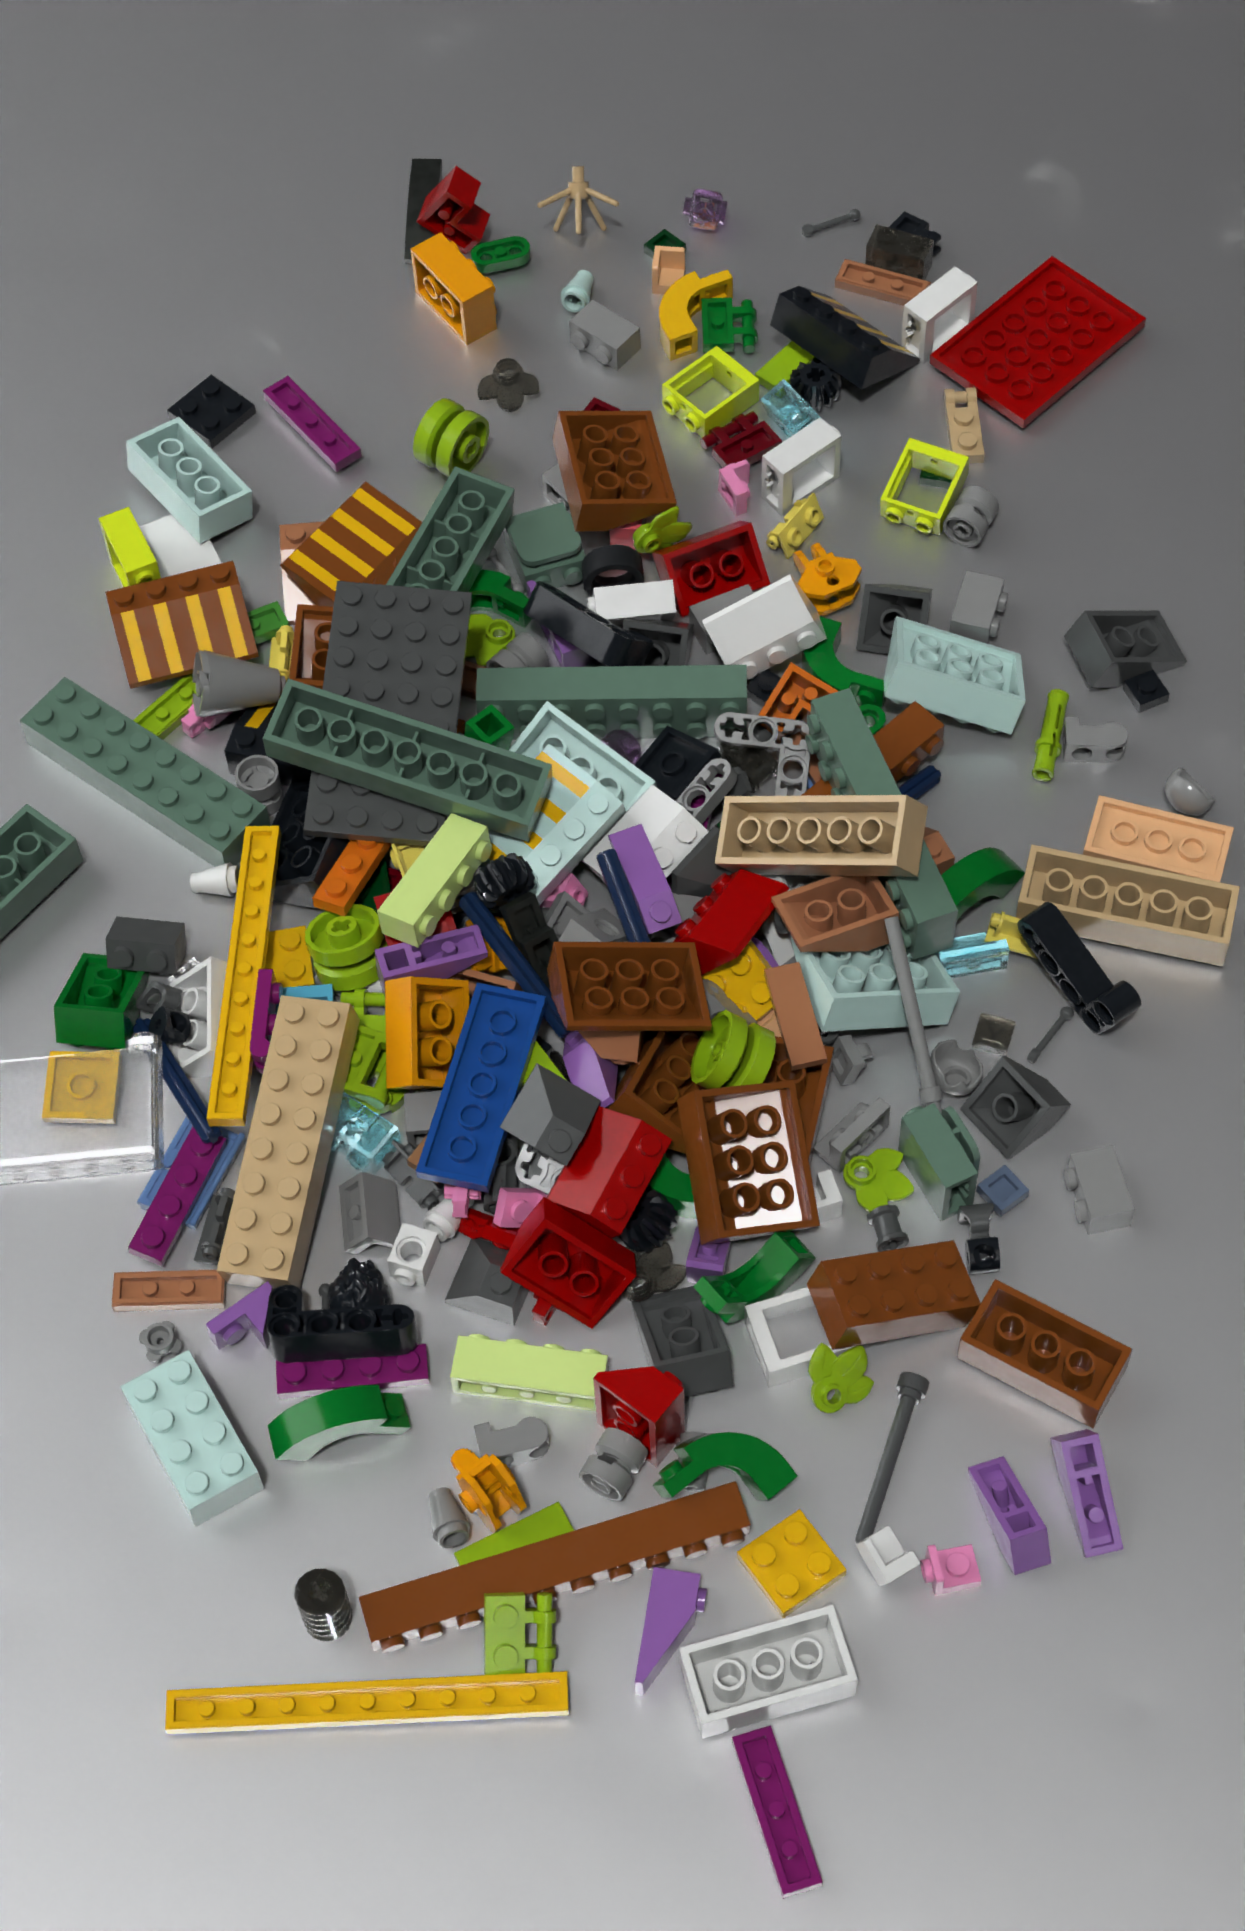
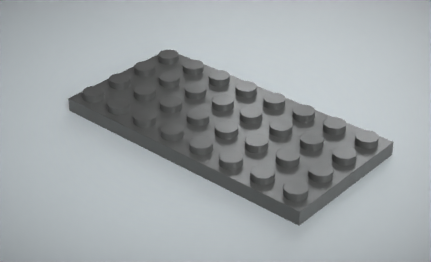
(404, 656)

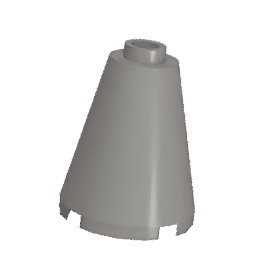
(232, 684)

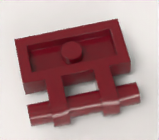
(748, 444)

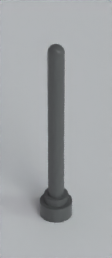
(911, 1390)

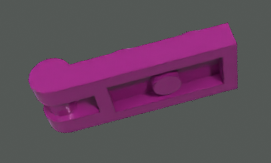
(267, 997)

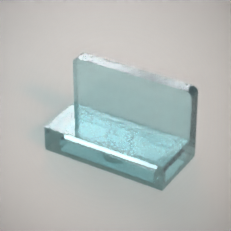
(974, 956)

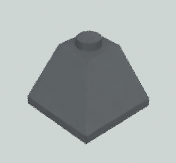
(880, 608)
(670, 639)
(698, 869)
(1014, 1106)
(551, 1114)
(483, 1288)

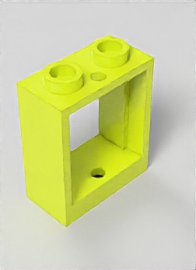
(726, 371)
(934, 461)
(128, 548)

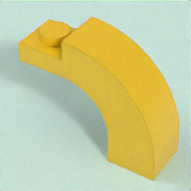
(681, 303)

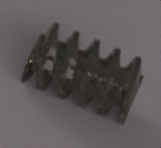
(323, 1604)

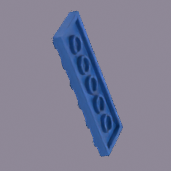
(481, 1087)

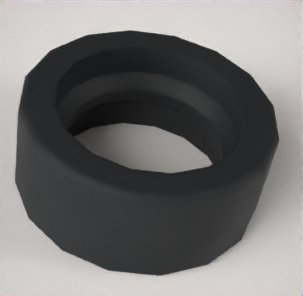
(611, 558)

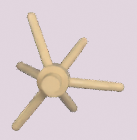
(578, 190)

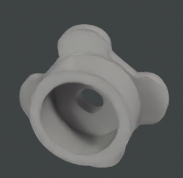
(160, 1331)

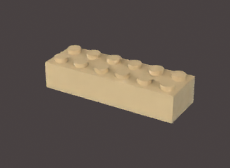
(822, 835)
(1132, 904)

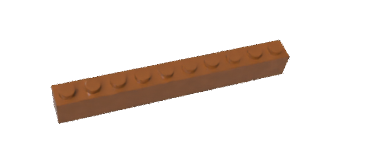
(557, 1565)

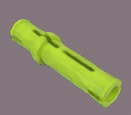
(1049, 746)

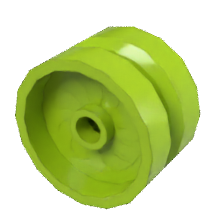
(450, 437)
(345, 947)
(732, 1053)

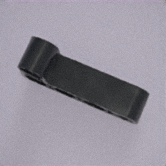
(586, 628)
(1076, 970)
(336, 1332)

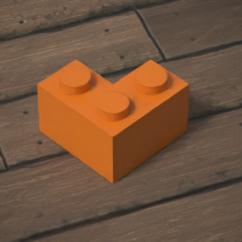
(793, 697)

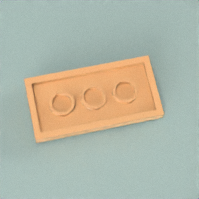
(1157, 839)

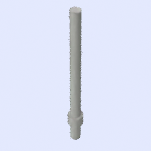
(929, 1092)

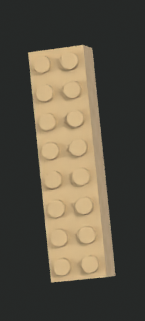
(289, 1143)

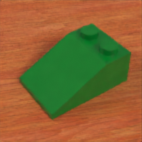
(98, 1004)

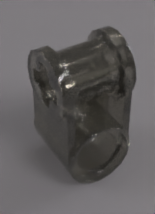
(756, 762)

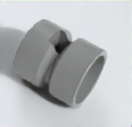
(971, 516)
(520, 652)
(261, 780)
(616, 1459)

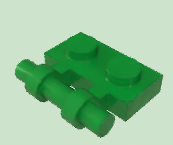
(718, 324)

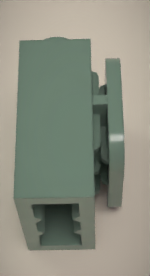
(545, 546)
(940, 1157)

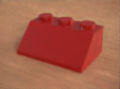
(712, 564)
(729, 917)
(609, 1170)
(569, 1263)
(642, 1405)

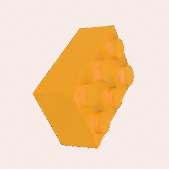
(454, 288)
(422, 1030)

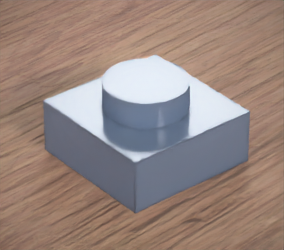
(1002, 1190)

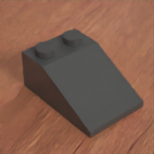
(1122, 646)
(684, 1340)

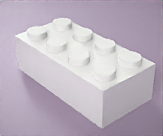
(767, 1671)

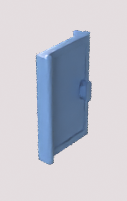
(234, 1145)

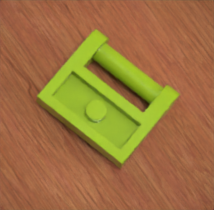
(364, 1055)

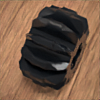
(816, 384)
(503, 880)
(649, 1222)

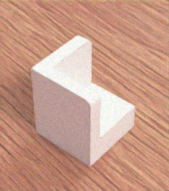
(827, 1197)
(886, 1556)

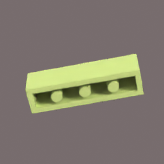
(435, 880)
(526, 1372)

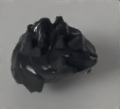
(358, 1287)

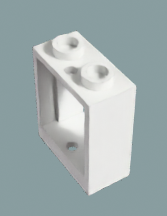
(938, 313)
(801, 465)
(634, 601)
(755, 1317)

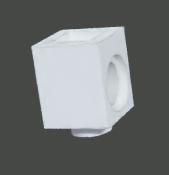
(408, 1242)

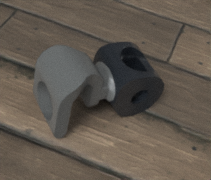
(166, 1022)
(981, 1250)

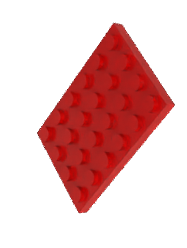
(1037, 341)

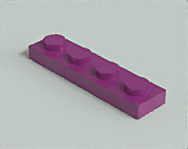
(312, 423)
(176, 1198)
(318, 1377)
(777, 1812)

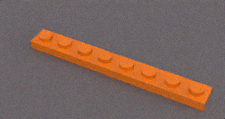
(353, 871)

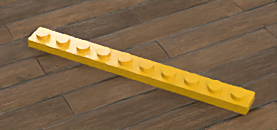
(246, 956)
(367, 1702)

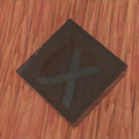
(993, 1034)

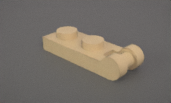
(964, 424)

